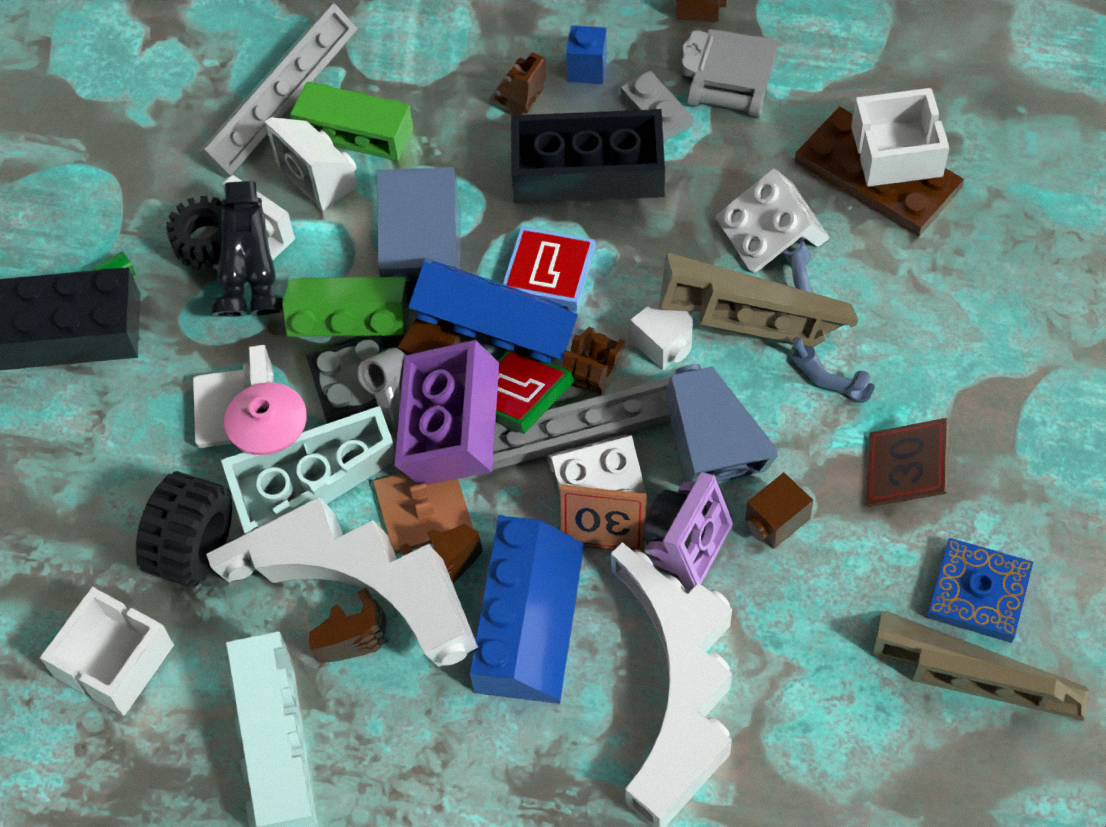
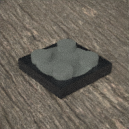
(337, 377)

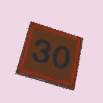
(908, 462)

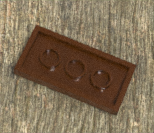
(835, 158)

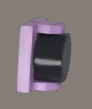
(678, 525)

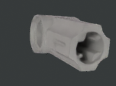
(383, 378)

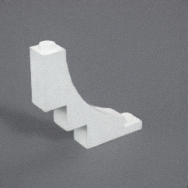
(312, 546)

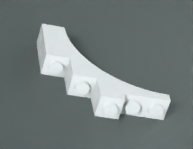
(688, 743)

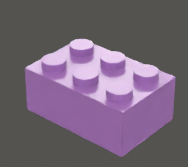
(447, 413)

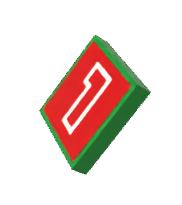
(527, 389)

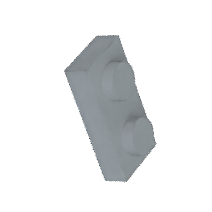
(649, 94)

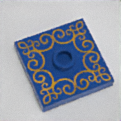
(980, 590)

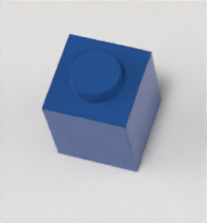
(586, 54)

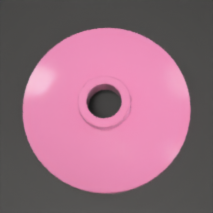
(266, 431)

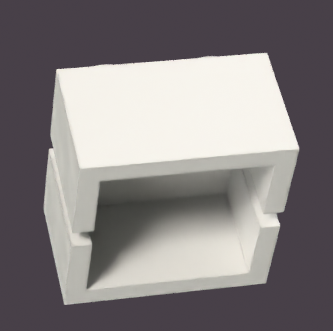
(899, 137)
(103, 652)

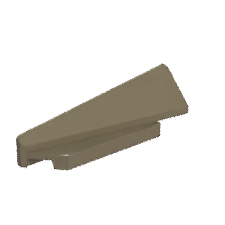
(750, 303)

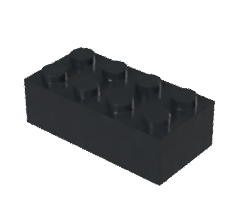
(587, 156)
(68, 318)

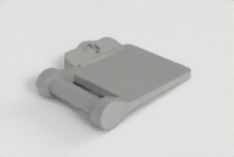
(728, 63)

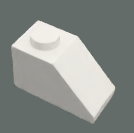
(662, 334)

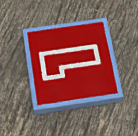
(550, 265)

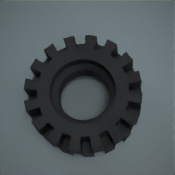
(189, 220)

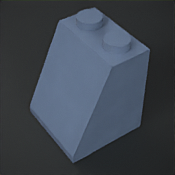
(417, 220)
(714, 427)

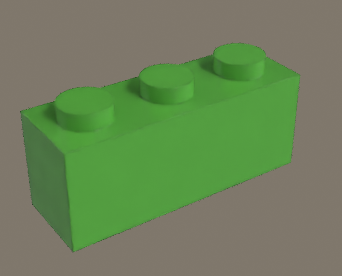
(356, 119)
(346, 306)

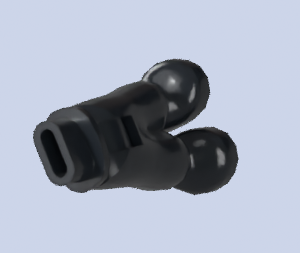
(244, 255)

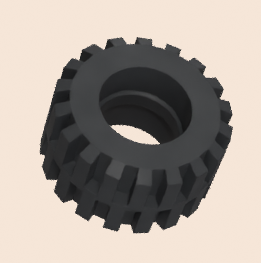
(182, 525)

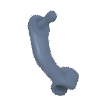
(798, 261)
(807, 360)

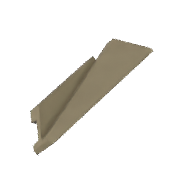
(973, 670)

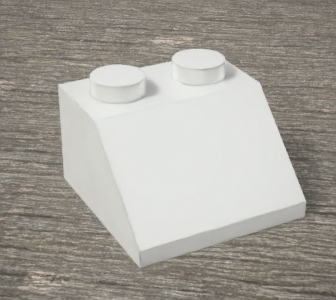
(311, 161)

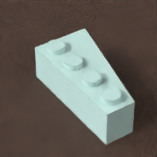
(316, 465)
(271, 733)

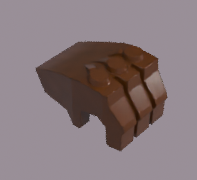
(521, 85)
(593, 360)
(456, 547)
(352, 635)

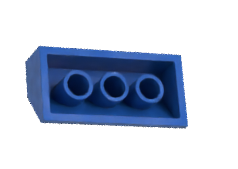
(492, 309)
(527, 611)

